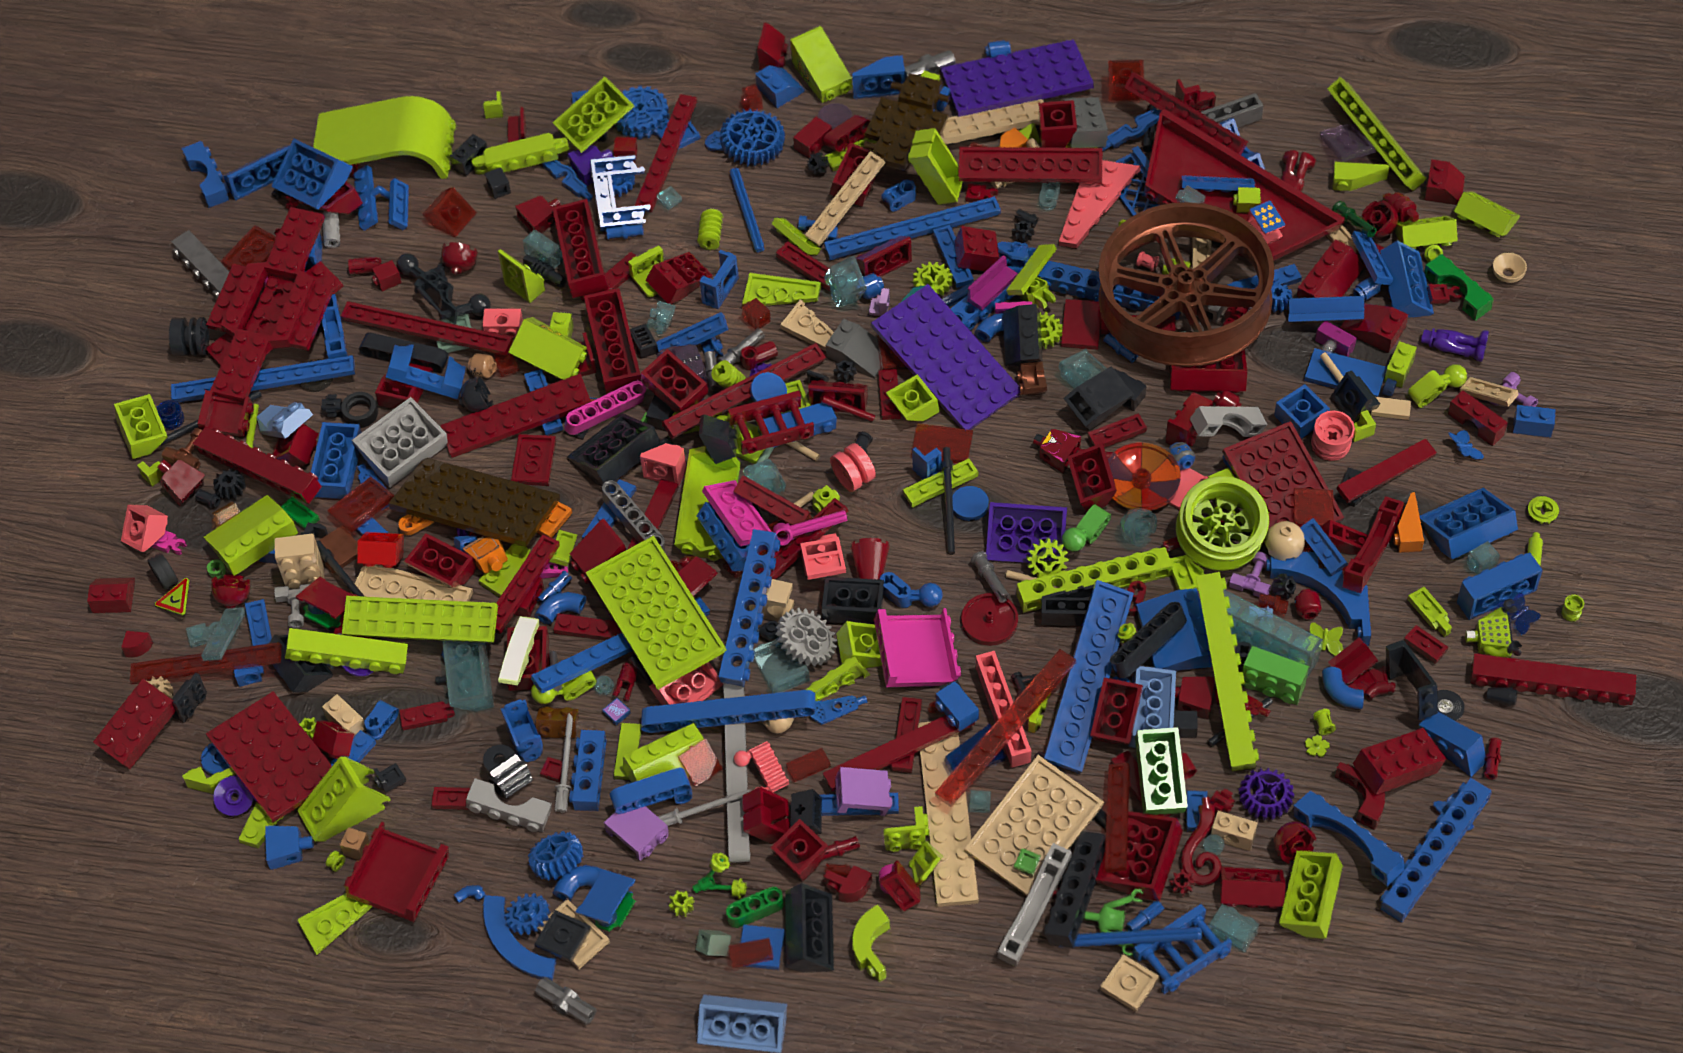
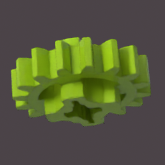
(934, 275)
(1048, 336)
(1047, 550)

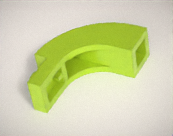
(868, 928)

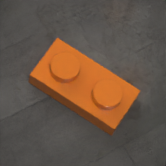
(555, 520)

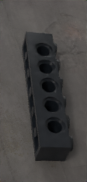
(1075, 890)

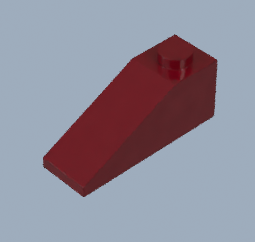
(1344, 538)

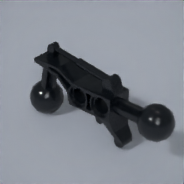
(436, 288)

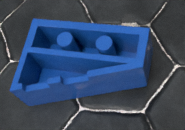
(1456, 742)

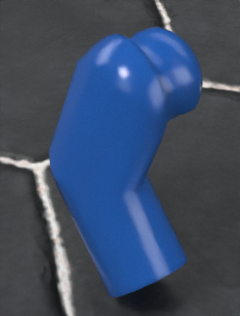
(469, 890)

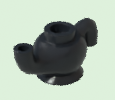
(768, 631)

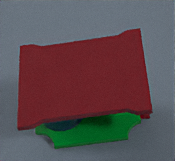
(324, 602)

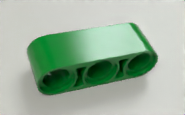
(750, 915)

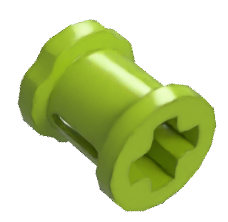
(1324, 722)

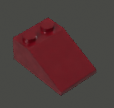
(1379, 327)

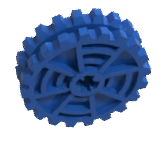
(647, 114)

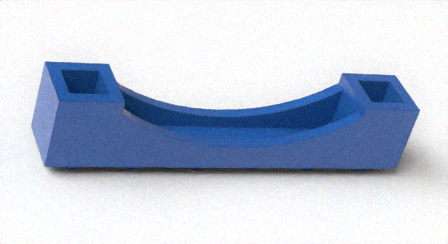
(1315, 811)

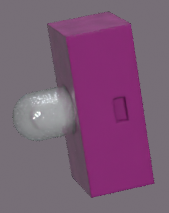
(1335, 339)

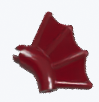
(1374, 683)

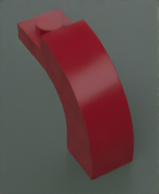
(1373, 805)

